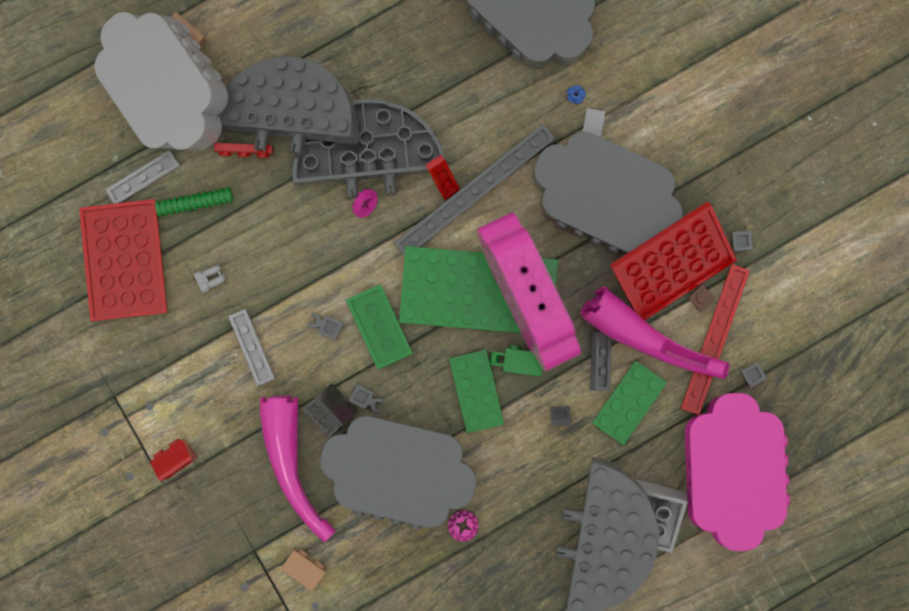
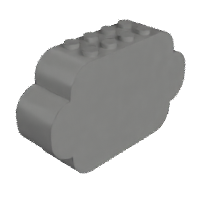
(161, 81)

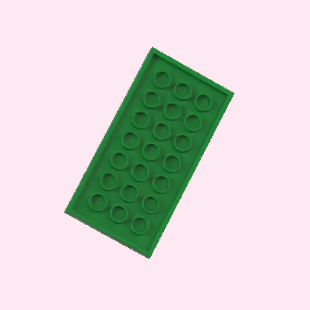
(455, 290)

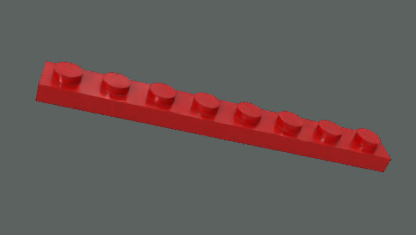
(716, 336)

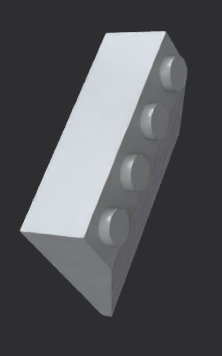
(669, 509)

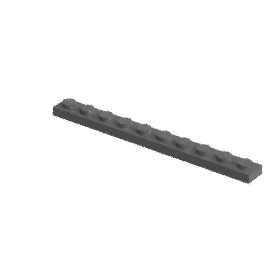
(476, 189)

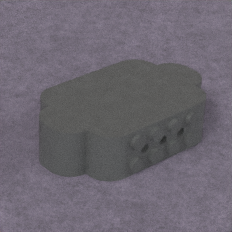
(537, 29)
(605, 192)
(398, 472)

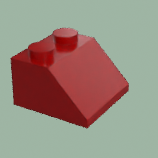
(172, 460)

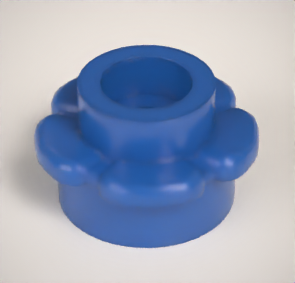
(576, 99)

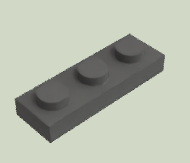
(600, 362)

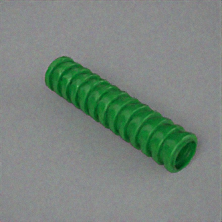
(193, 201)

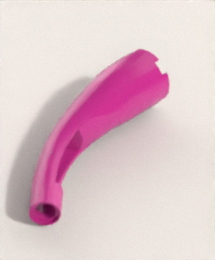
(624, 325)
(280, 436)

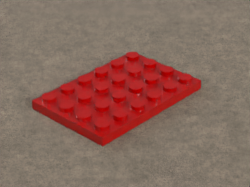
(123, 260)
(674, 261)

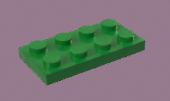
(379, 326)
(476, 391)
(629, 402)

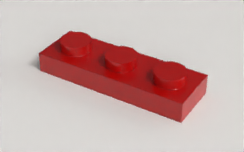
(242, 150)
(442, 177)

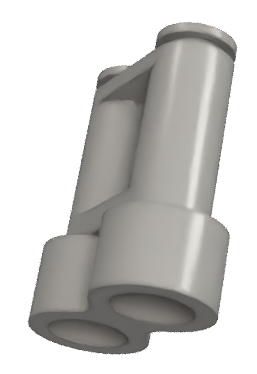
(204, 284)

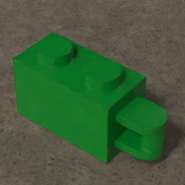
(517, 361)

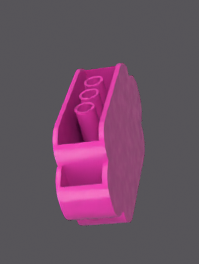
(528, 291)
(736, 471)

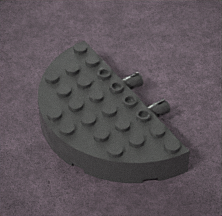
(291, 101)
(389, 145)
(614, 540)

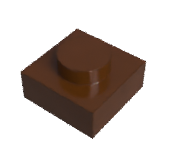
(701, 298)

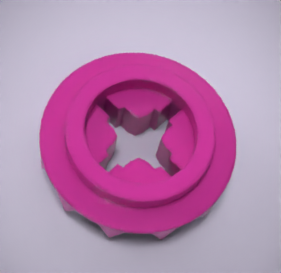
(371, 200)
(459, 517)

